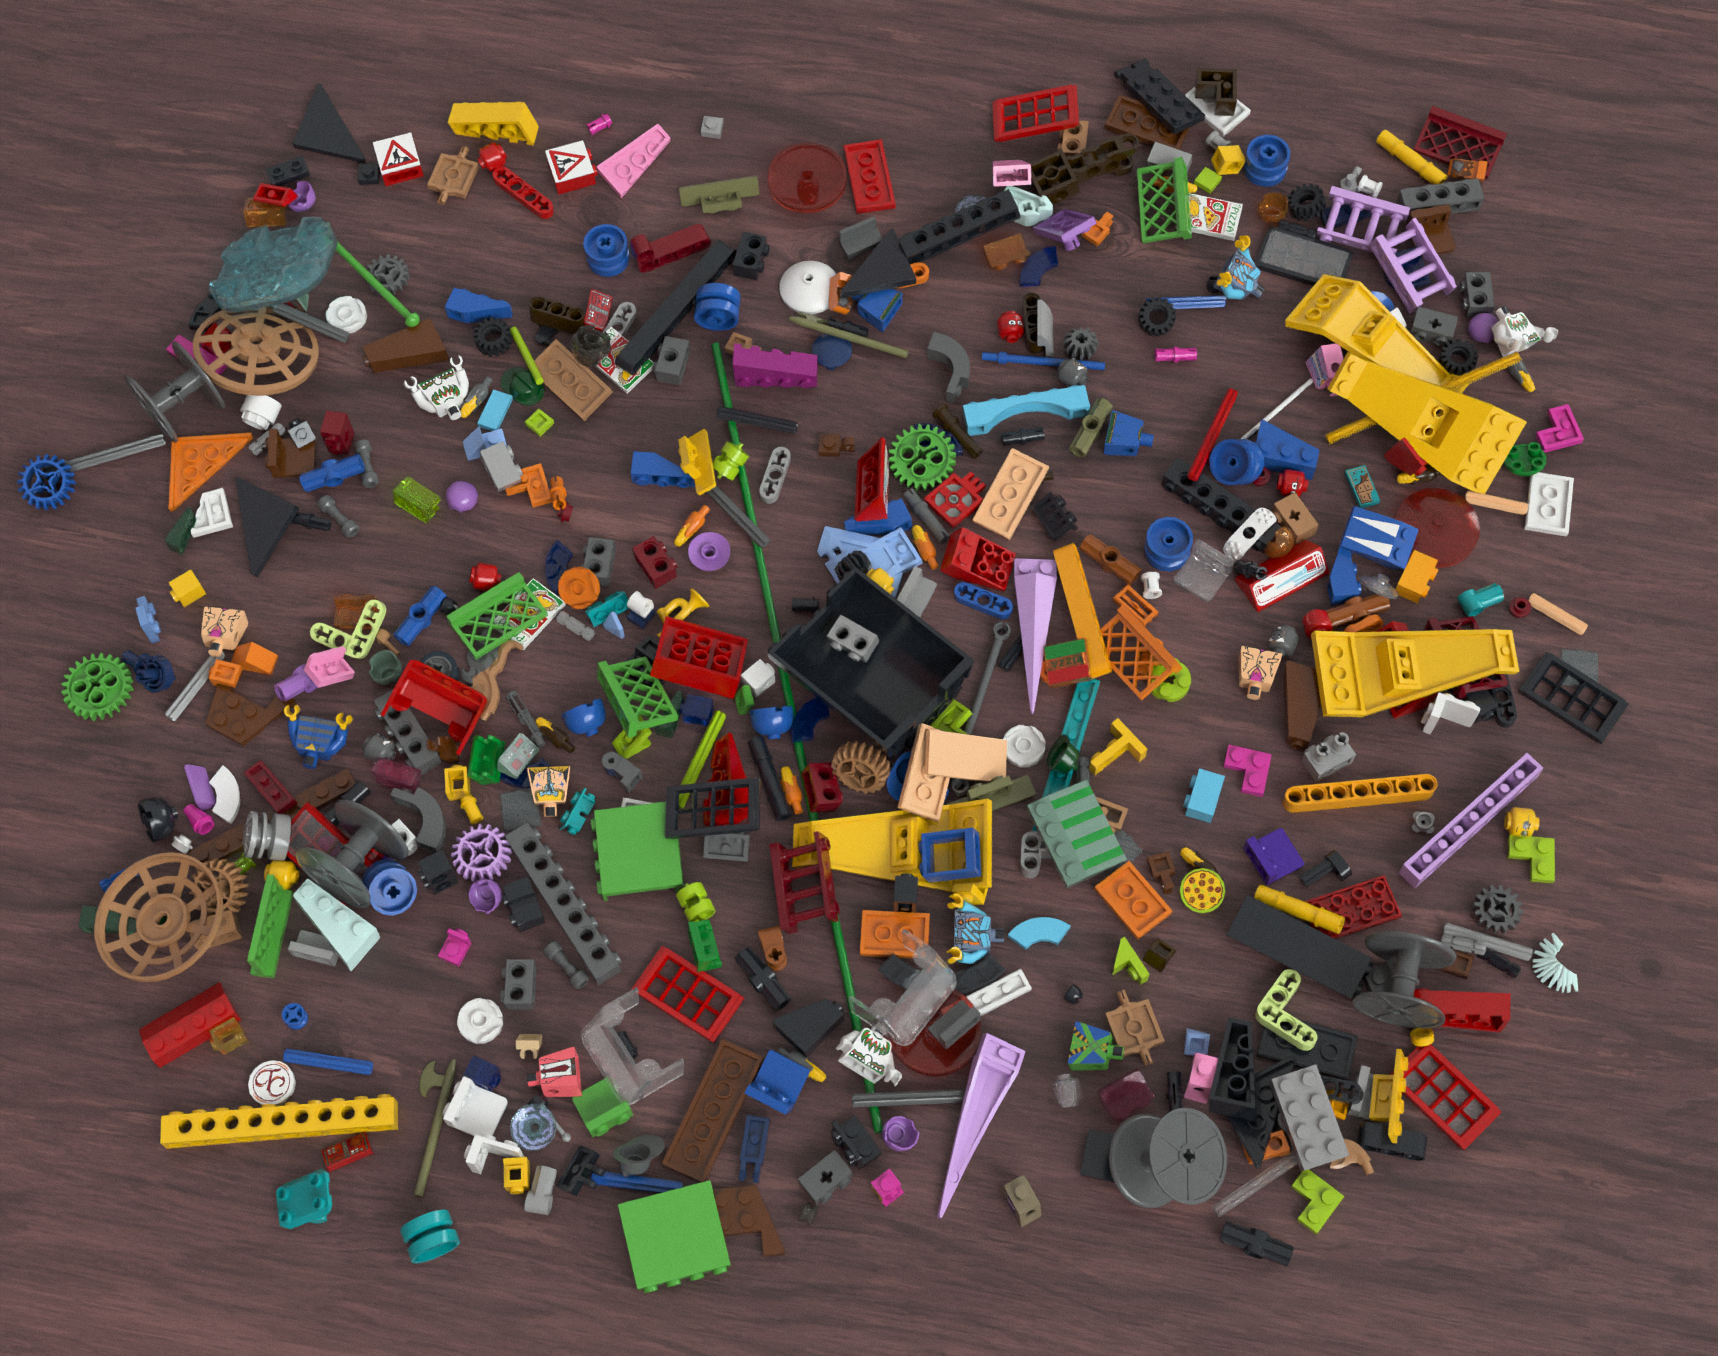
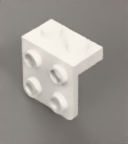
(1449, 708)
(474, 1109)
(477, 1152)

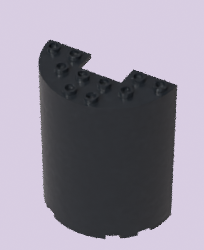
(899, 685)

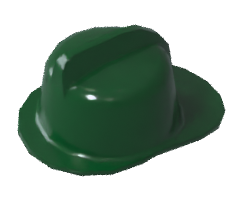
(522, 386)
(1063, 756)

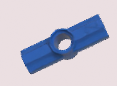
(332, 473)
(411, 625)

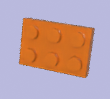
(1133, 900)
(883, 936)

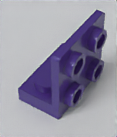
(1273, 856)

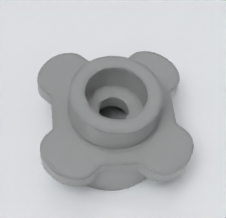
(1427, 817)

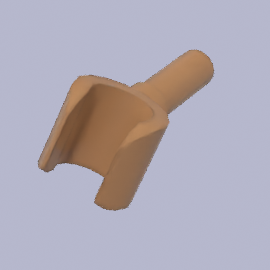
(382, 638)

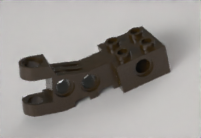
(1059, 175)

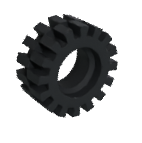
(1303, 194)
(1165, 307)
(492, 327)
(1461, 349)

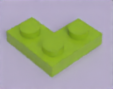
(952, 718)
(1539, 852)
(1322, 1200)

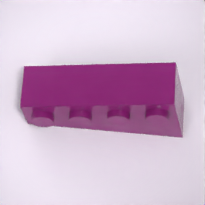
(774, 368)

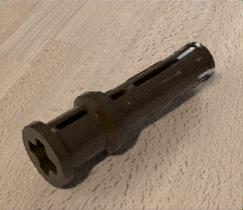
(951, 424)

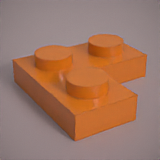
(536, 484)

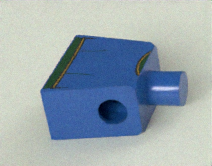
(879, 307)
(1125, 435)

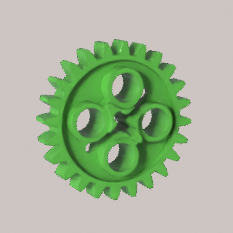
(911, 443)
(112, 696)

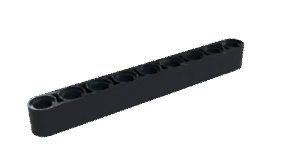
(674, 308)

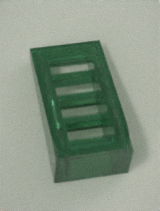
(181, 532)
(668, 729)

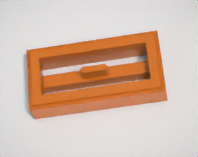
(1147, 618)

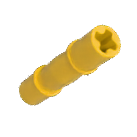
(1411, 158)
(1300, 909)

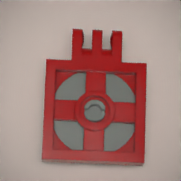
(956, 498)

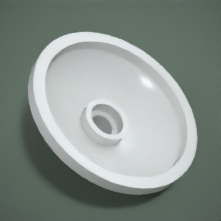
(805, 295)

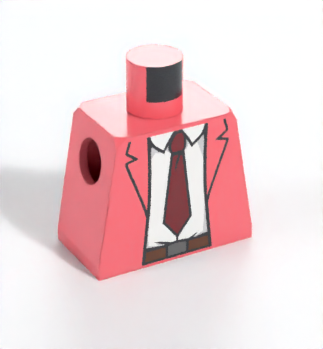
(558, 1074)

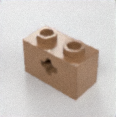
(1296, 517)

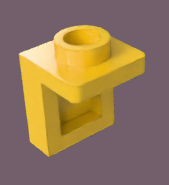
(971, 893)

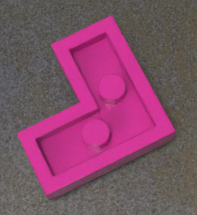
(1564, 430)
(1253, 763)

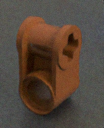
(773, 945)

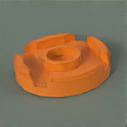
(579, 587)

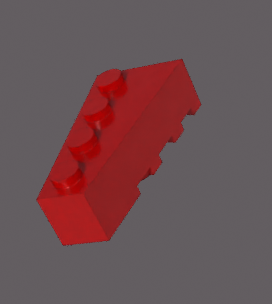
(1470, 1009)

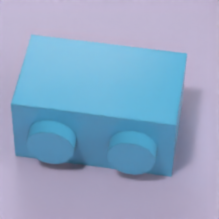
(1204, 796)

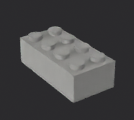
(1308, 1118)

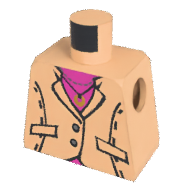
(222, 629)
(1257, 670)

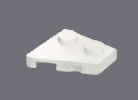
(212, 514)

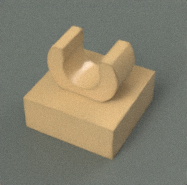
(529, 1042)

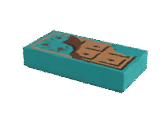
(1362, 487)

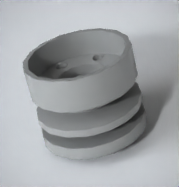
(265, 835)

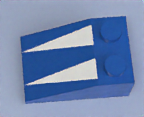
(1379, 538)

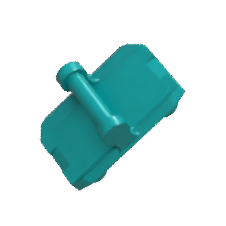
(304, 1200)

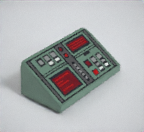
(517, 756)

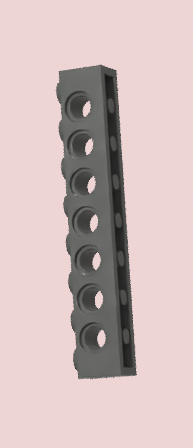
(600, 969)

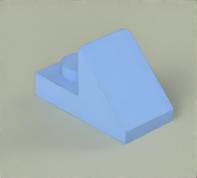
(477, 441)

